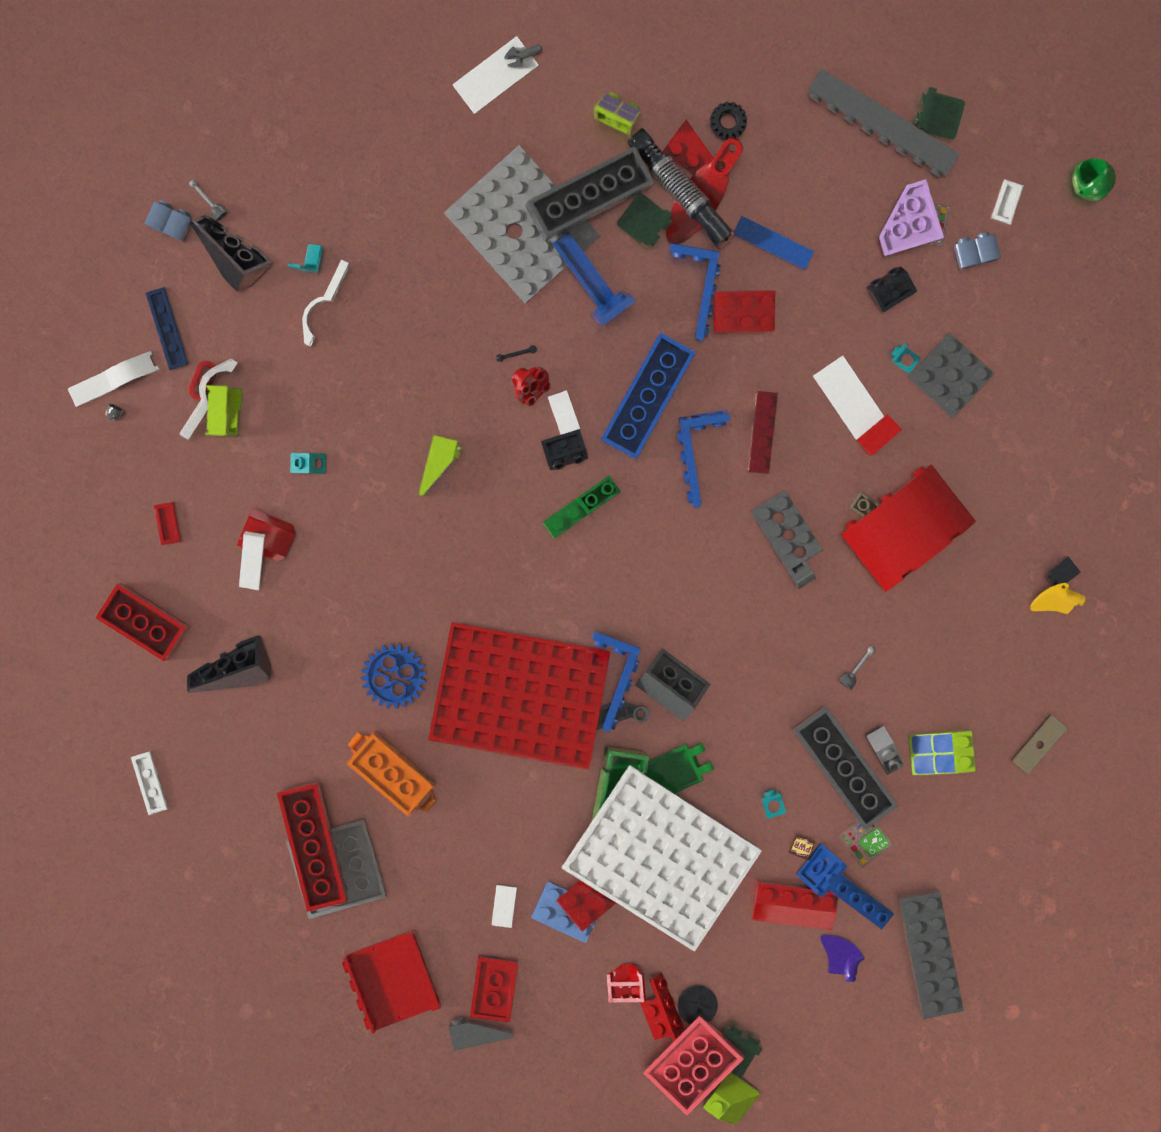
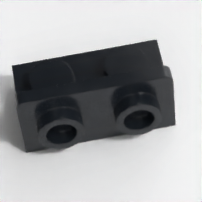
(892, 288)
(564, 450)

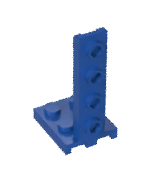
(709, 288)
(607, 302)
(698, 422)
(624, 682)
(824, 874)

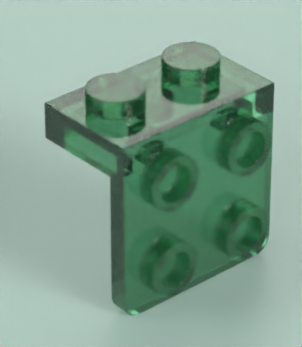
(939, 114)
(644, 220)
(748, 1045)

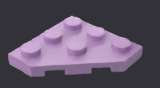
(911, 221)

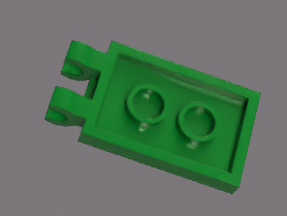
(678, 768)

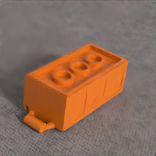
(391, 773)

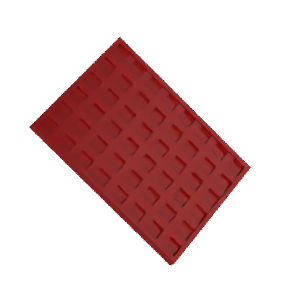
(519, 696)

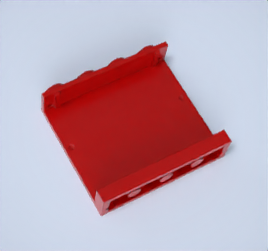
(391, 981)

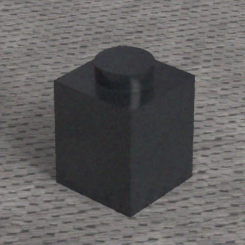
(1062, 571)

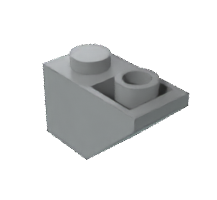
(885, 750)

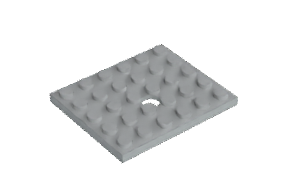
(497, 202)

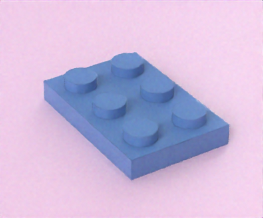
(552, 915)

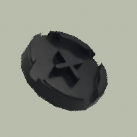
(697, 1002)

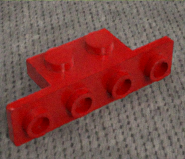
(661, 1011)

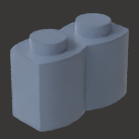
(168, 221)
(977, 251)

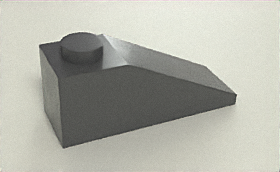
(474, 1033)

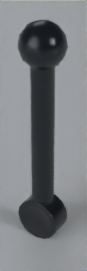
(532, 349)

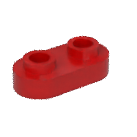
(196, 379)

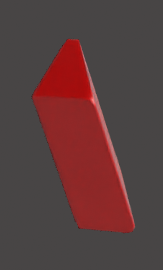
(879, 435)

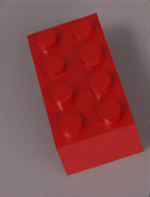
(142, 622)

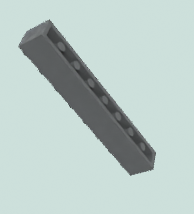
(883, 123)

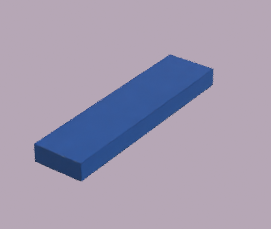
(773, 242)

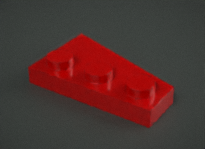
(688, 149)

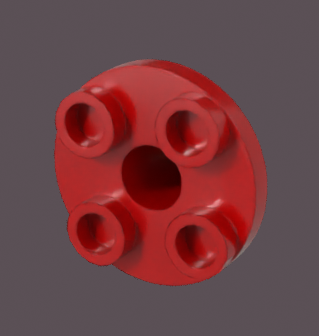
(530, 384)

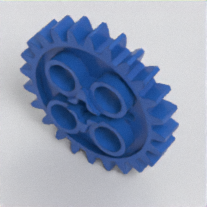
(386, 692)

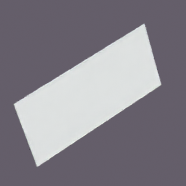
(493, 76)
(848, 397)

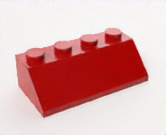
(793, 905)

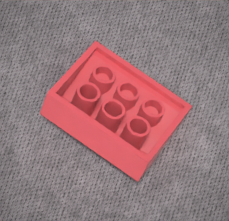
(694, 1065)

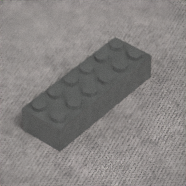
(589, 194)
(845, 767)
(930, 953)

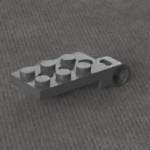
(796, 567)

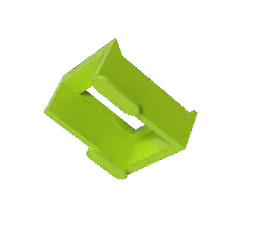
(224, 410)

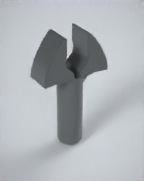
(521, 55)

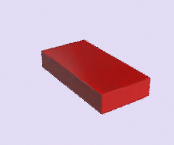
(167, 523)

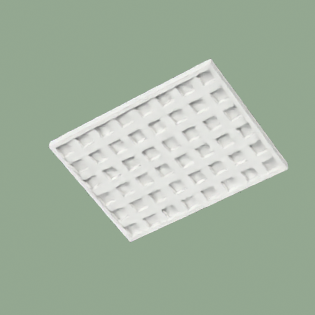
(661, 858)

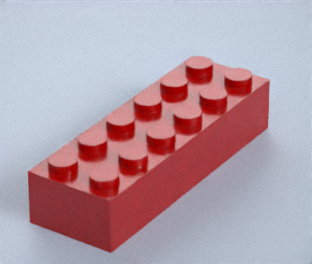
(312, 846)

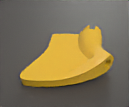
(1059, 599)

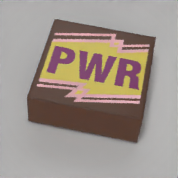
(802, 846)

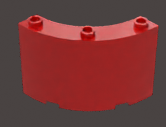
(908, 527)

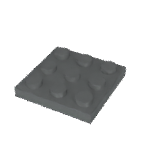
(951, 375)

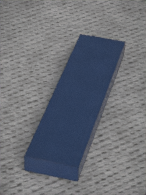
(167, 328)

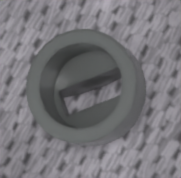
(113, 412)

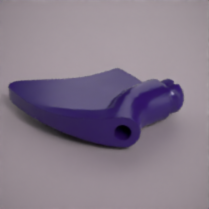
(842, 956)

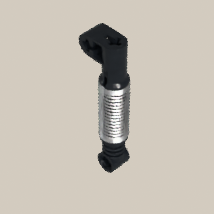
(683, 191)

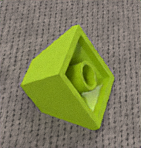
(730, 1099)

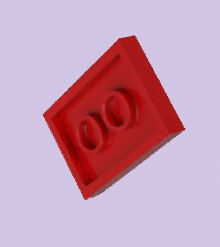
(744, 311)
(584, 904)
(494, 989)

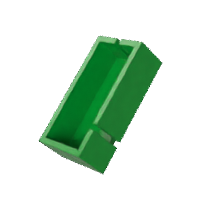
(616, 763)

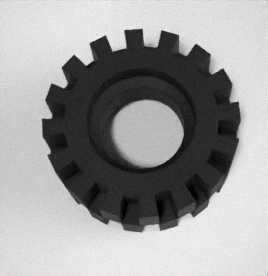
(732, 108)

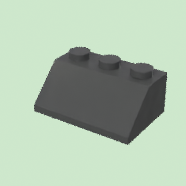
(673, 684)

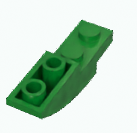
(581, 507)

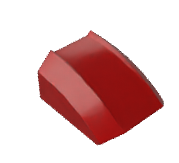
(277, 533)

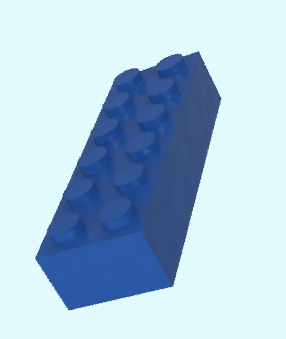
(648, 396)

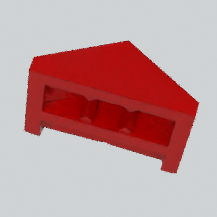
(626, 984)

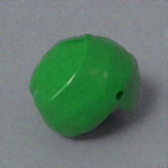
(1093, 179)

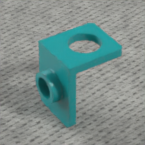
(312, 259)
(899, 352)
(305, 463)
(770, 796)

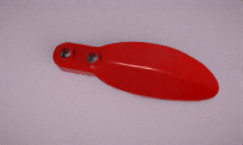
(713, 183)

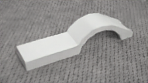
(328, 297)
(112, 379)
(202, 406)

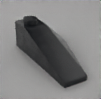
(234, 259)
(239, 668)

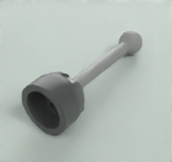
(217, 211)
(849, 679)

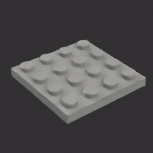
(357, 865)

